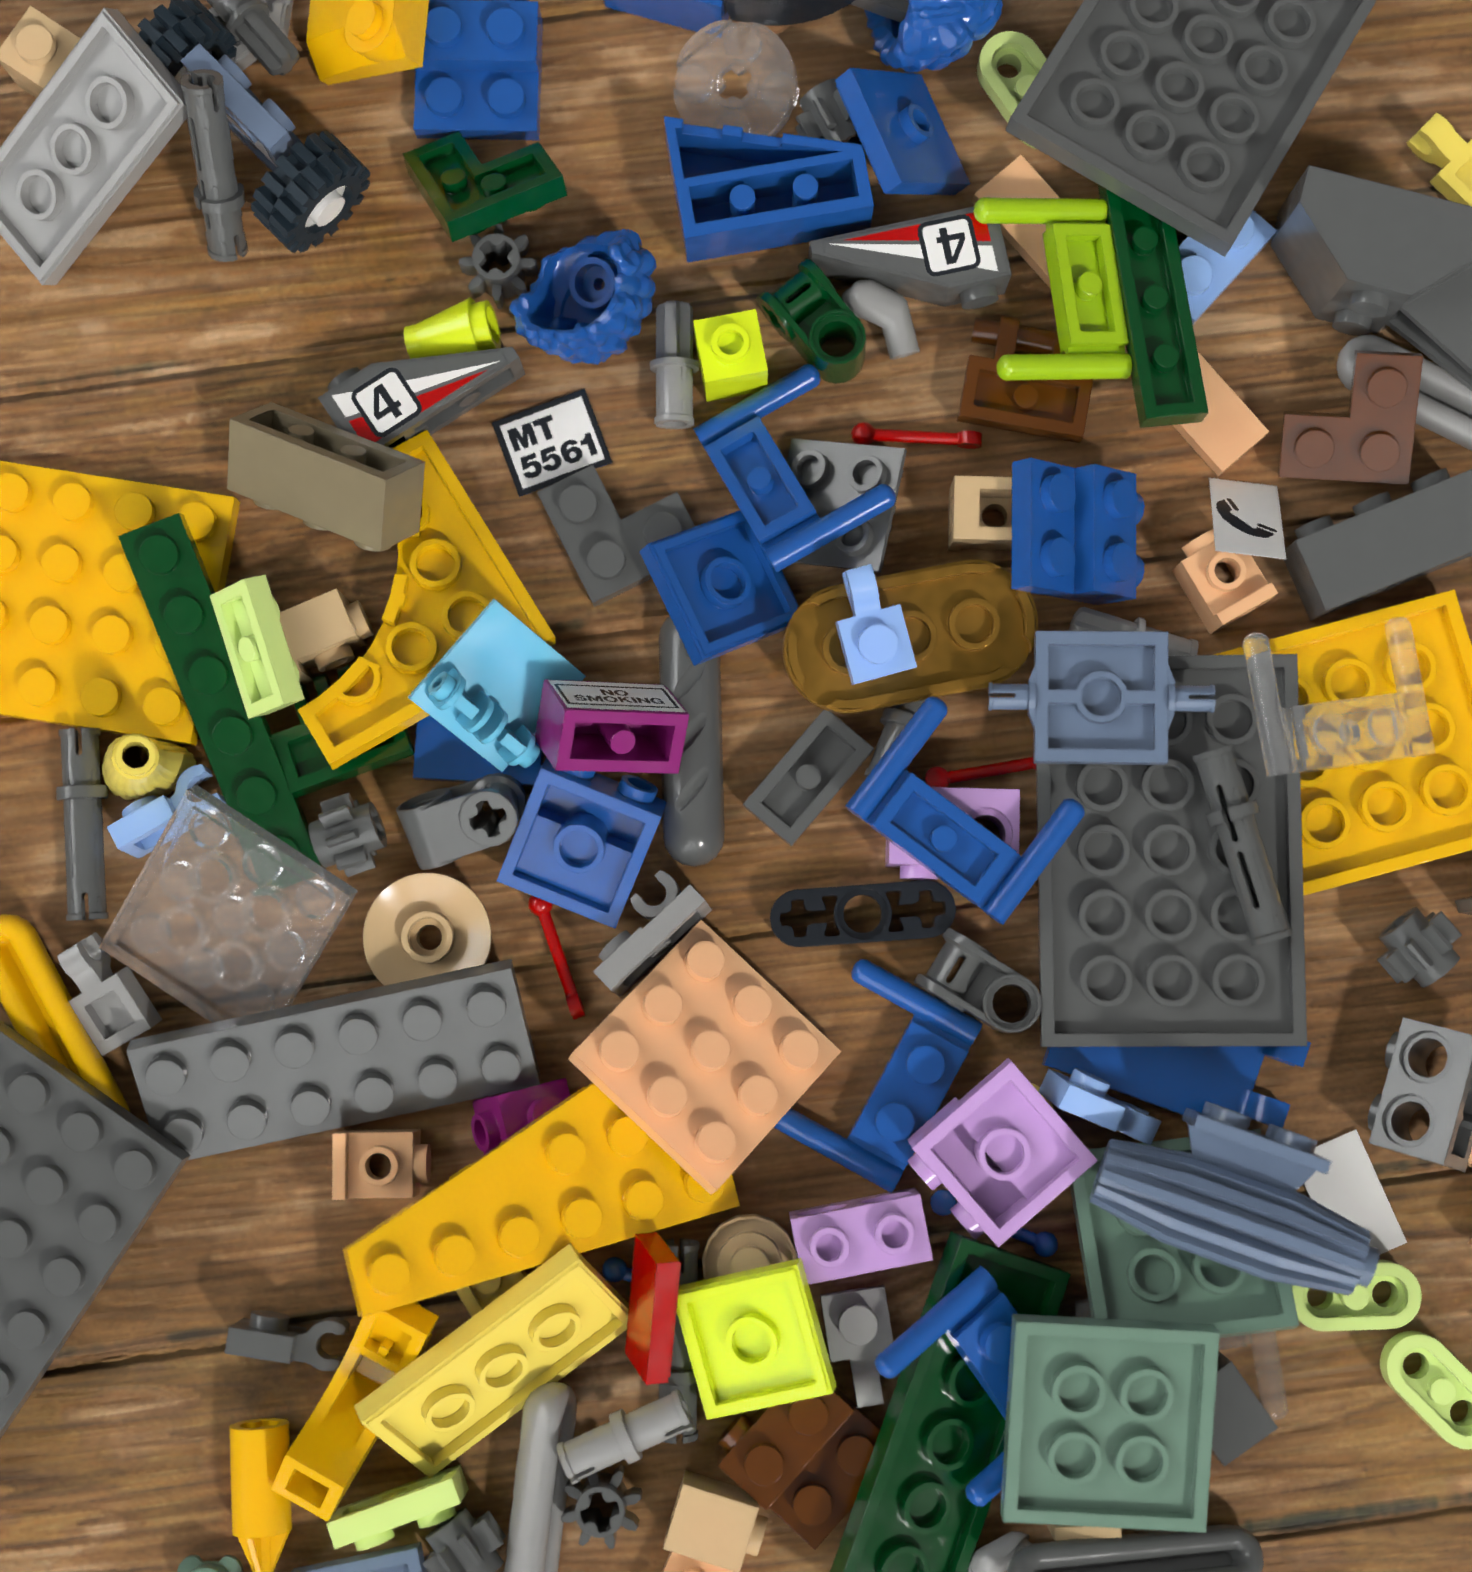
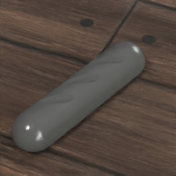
(696, 795)
(1218, 1550)

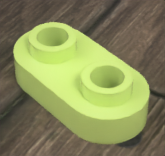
(1011, 49)
(1359, 1309)
(1433, 1387)

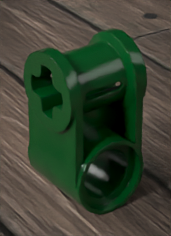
(811, 312)

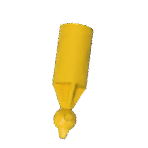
(258, 1514)

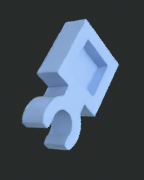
(1088, 1098)

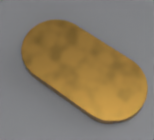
(960, 625)

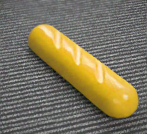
(41, 1007)

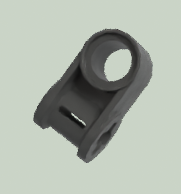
(452, 822)
(977, 983)

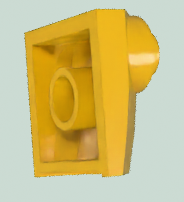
(365, 37)

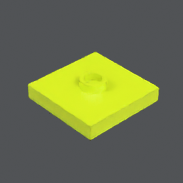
(754, 1339)

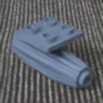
(1237, 1202)

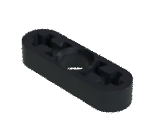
(908, 895)

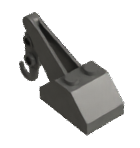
(1382, 260)

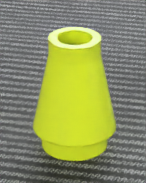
(457, 329)

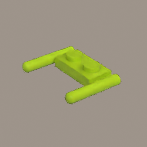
(1081, 284)

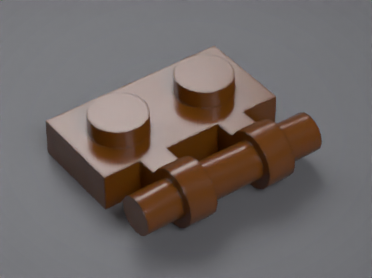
(1024, 406)

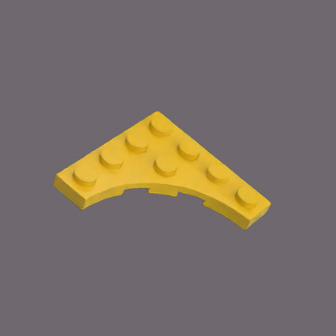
(438, 591)

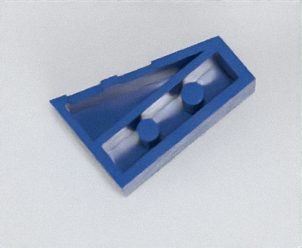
(762, 190)

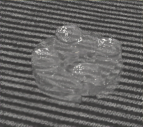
(742, 49)

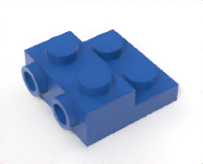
(480, 71)
(1075, 531)
(583, 841)

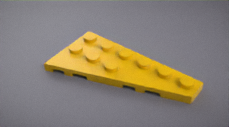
(562, 1180)

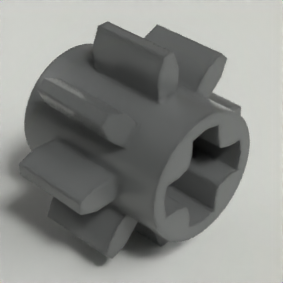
(825, 115)
(502, 250)
(347, 834)
(1419, 947)
(591, 1520)
(465, 1544)

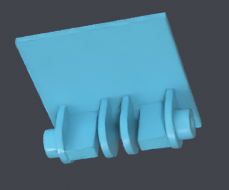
(492, 687)

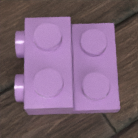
(999, 1154)

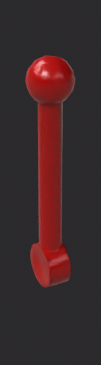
(865, 434)
(941, 778)
(542, 910)

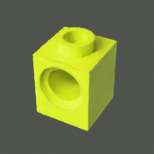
(731, 355)

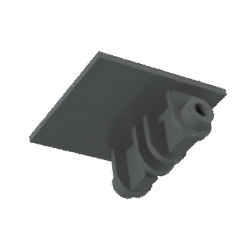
(836, 475)

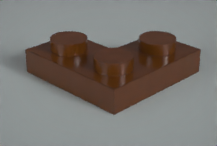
(1371, 439)

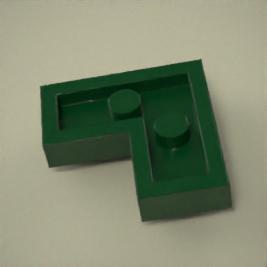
(475, 195)

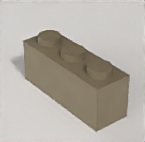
(325, 476)

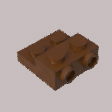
(802, 1460)

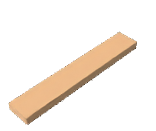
(1229, 426)

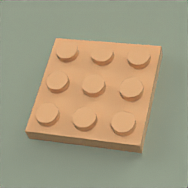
(705, 1056)

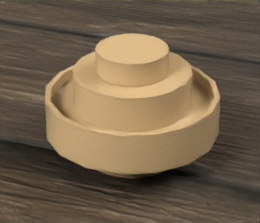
(746, 1244)

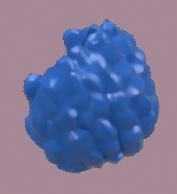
(932, 32)
(571, 311)

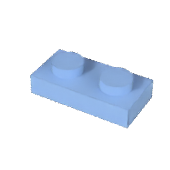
(1210, 273)

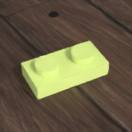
(257, 646)
(372, 1518)

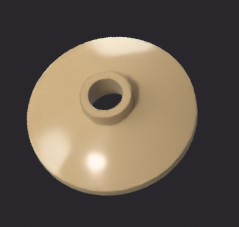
(408, 907)

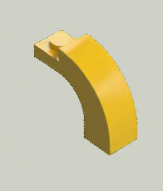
(333, 1439)

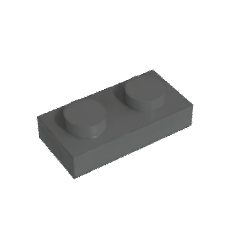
(808, 777)

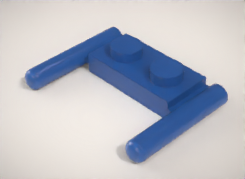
(765, 483)
(945, 836)
(907, 1088)
(979, 1326)

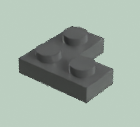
(599, 541)

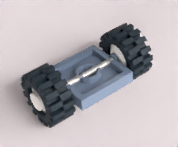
(309, 182)

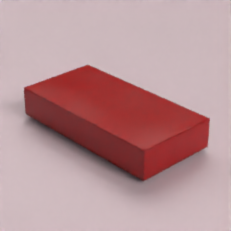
(652, 1308)

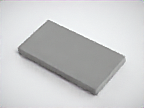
(85, 145)

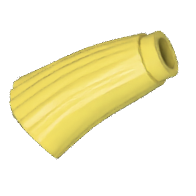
(156, 778)

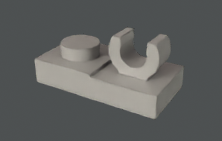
(631, 956)

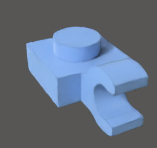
(875, 638)
(148, 817)

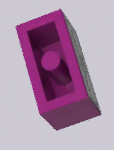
(611, 727)

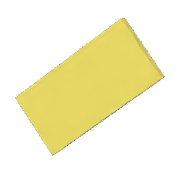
(495, 1362)

